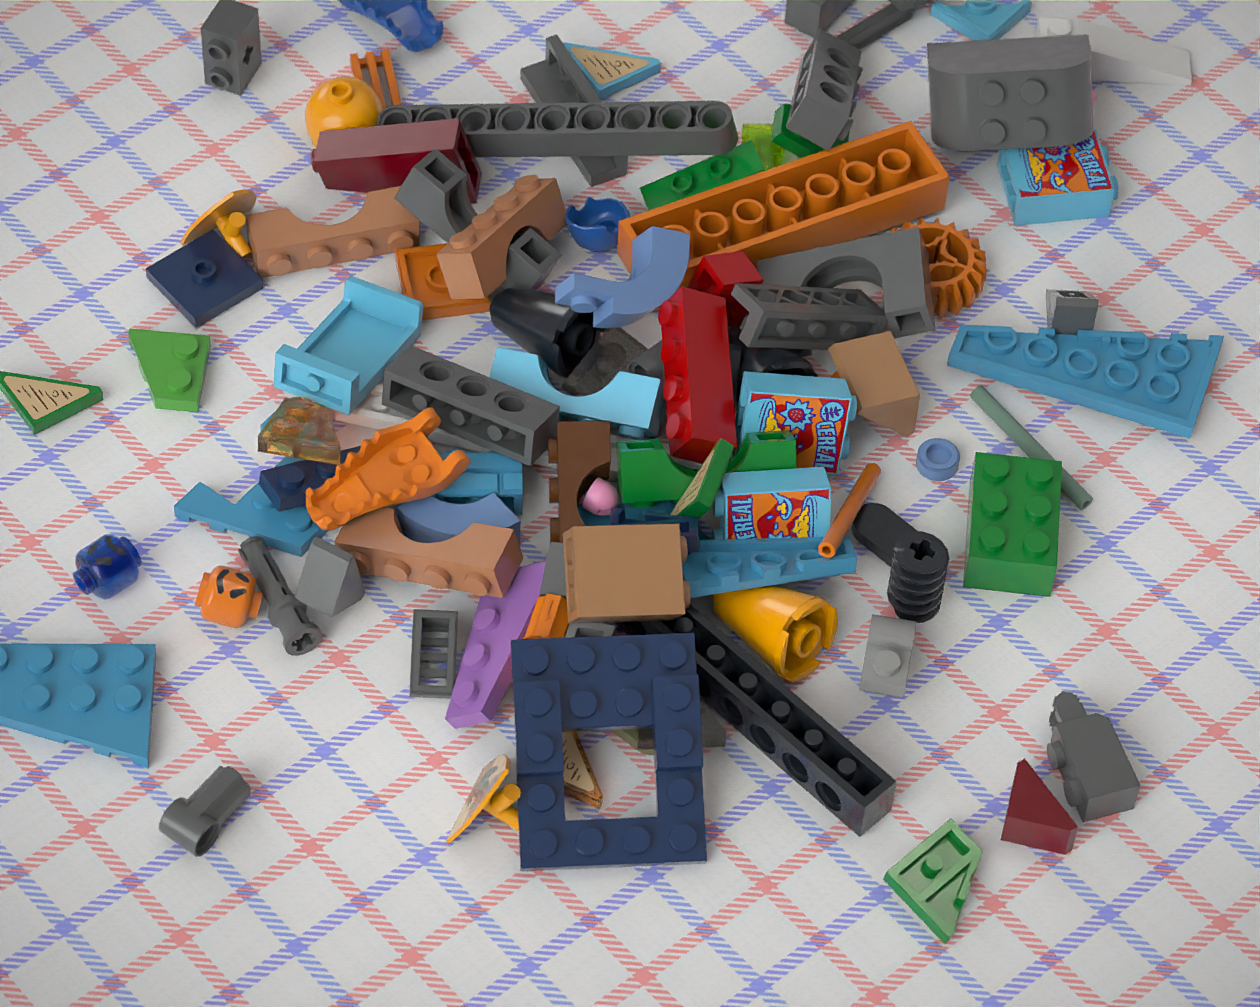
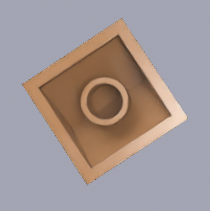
(878, 380)

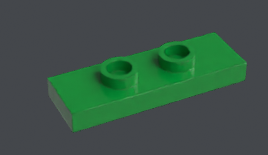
(703, 176)

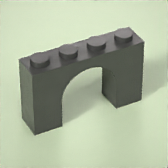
(890, 260)

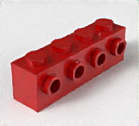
(696, 373)

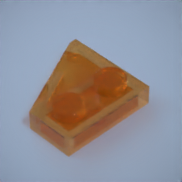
(301, 431)

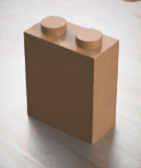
(625, 573)

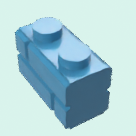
(485, 475)

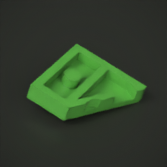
(172, 366)

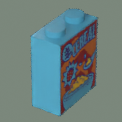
(1058, 182)
(807, 406)
(773, 504)

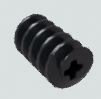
(917, 576)

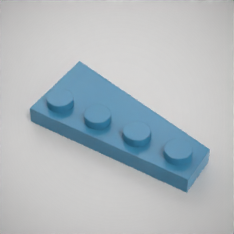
(762, 562)

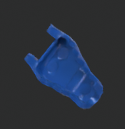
(405, 19)

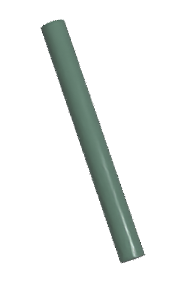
(1027, 443)

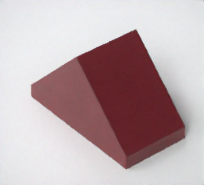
(1035, 815)

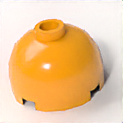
(341, 105)

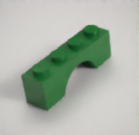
(651, 475)

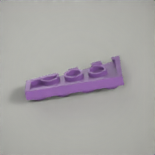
(487, 655)

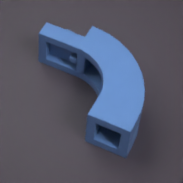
(657, 271)

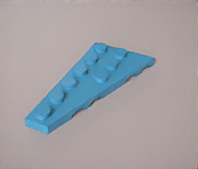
(1107, 371)
(81, 695)

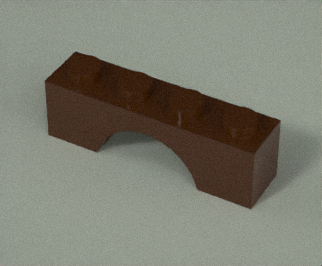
(581, 457)

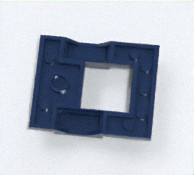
(608, 687)

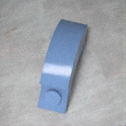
(437, 521)

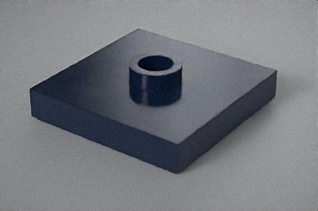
(204, 278)

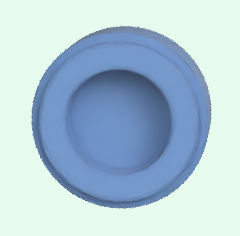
(937, 459)

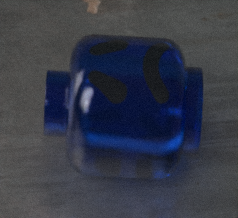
(107, 566)

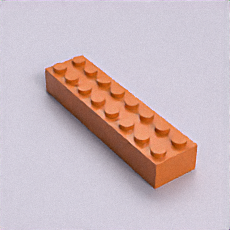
(806, 201)

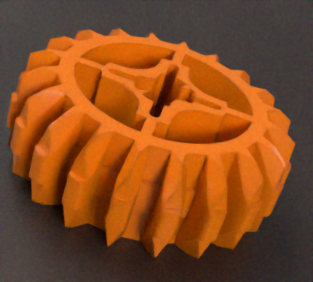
(954, 263)

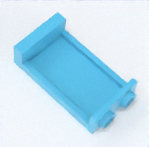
(350, 347)

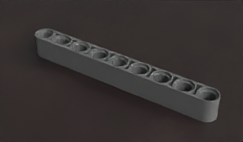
(583, 127)

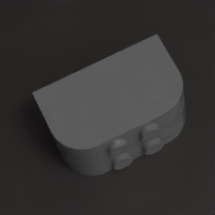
(1010, 92)

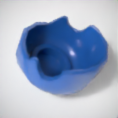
(596, 223)

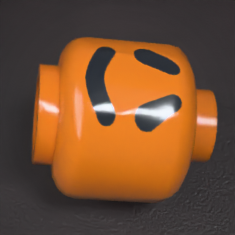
(228, 596)

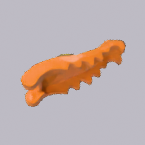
(387, 471)

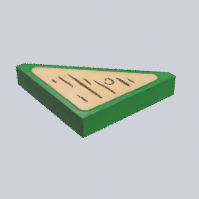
(46, 401)
(705, 485)

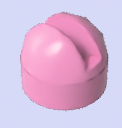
(601, 498)

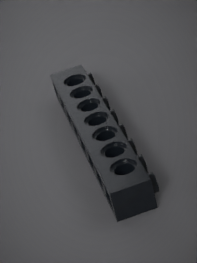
(781, 724)

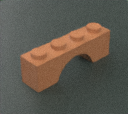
(289, 245)
(477, 256)
(475, 561)

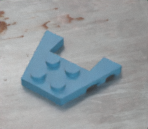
(252, 515)

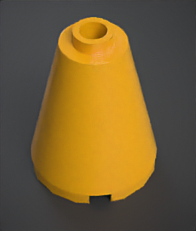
(780, 626)

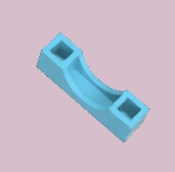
(629, 401)

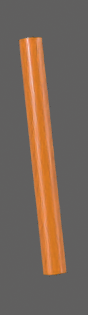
(849, 510)

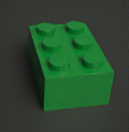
(1012, 524)

